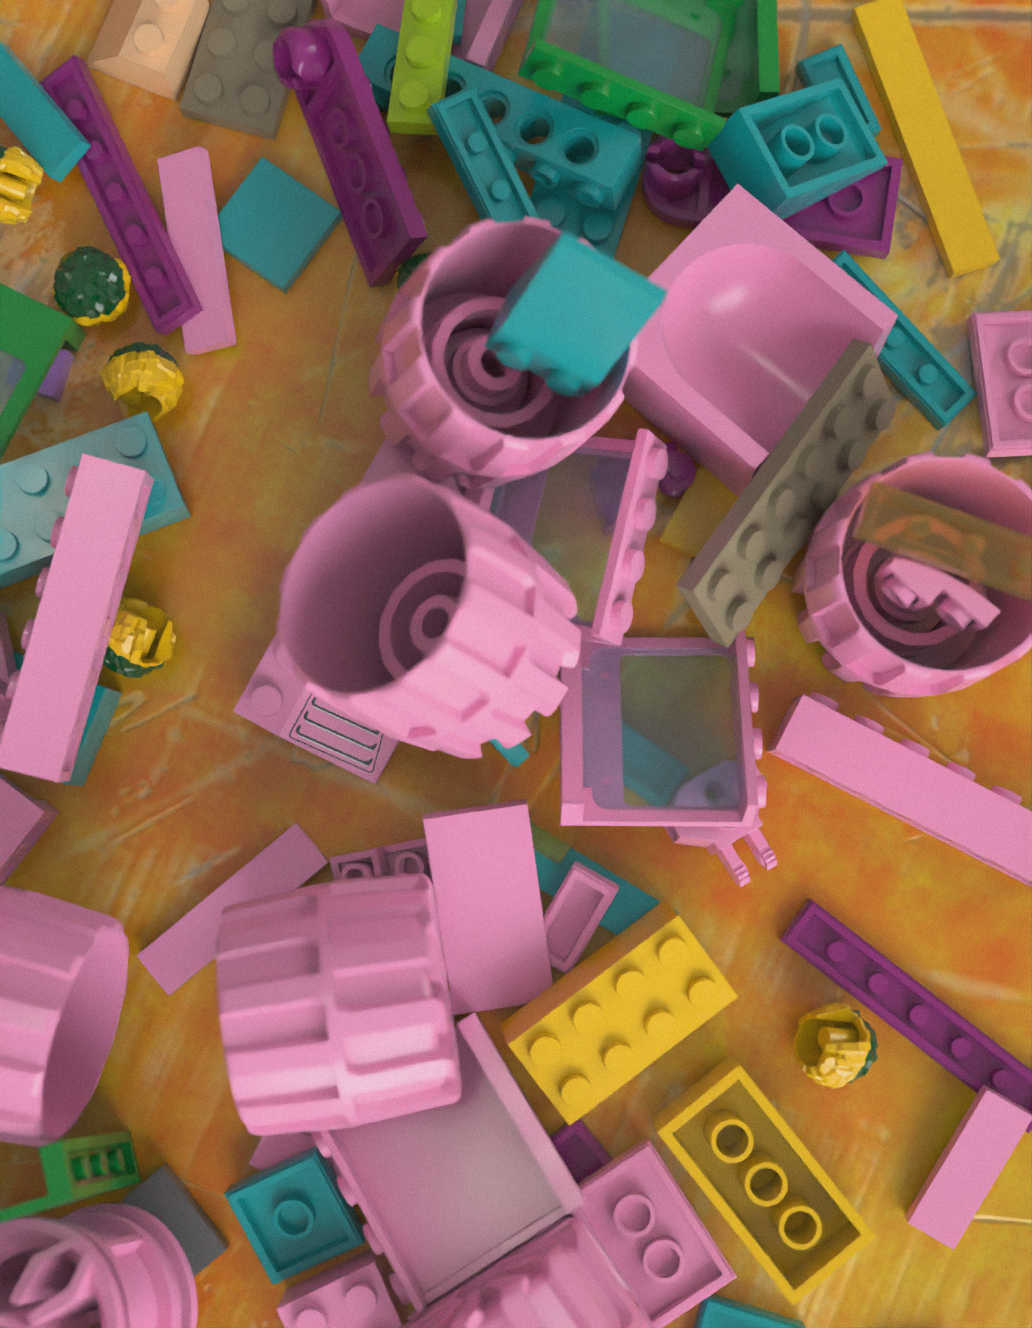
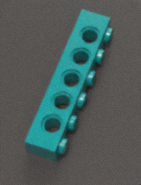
(527, 115)

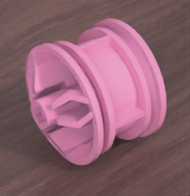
(95, 1271)

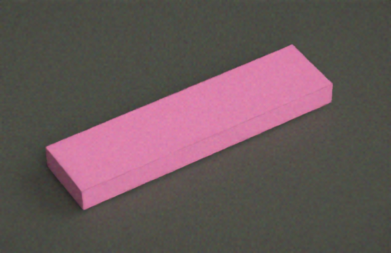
(198, 243)
(193, 939)

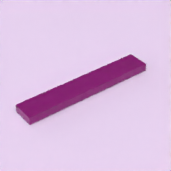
(124, 200)
(906, 1005)

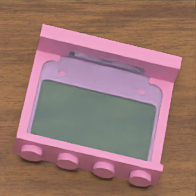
(589, 523)
(660, 734)

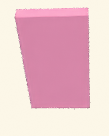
(488, 905)

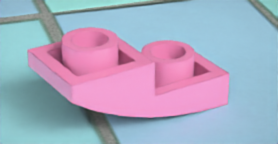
(918, 585)
(389, 860)

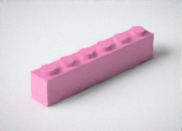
(73, 618)
(907, 783)

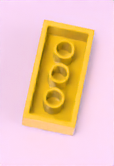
(617, 1012)
(762, 1179)

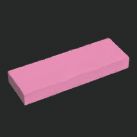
(968, 1166)

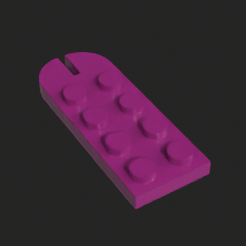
(352, 144)
(848, 220)

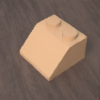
(150, 43)

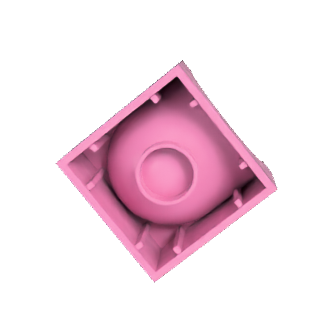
(745, 336)

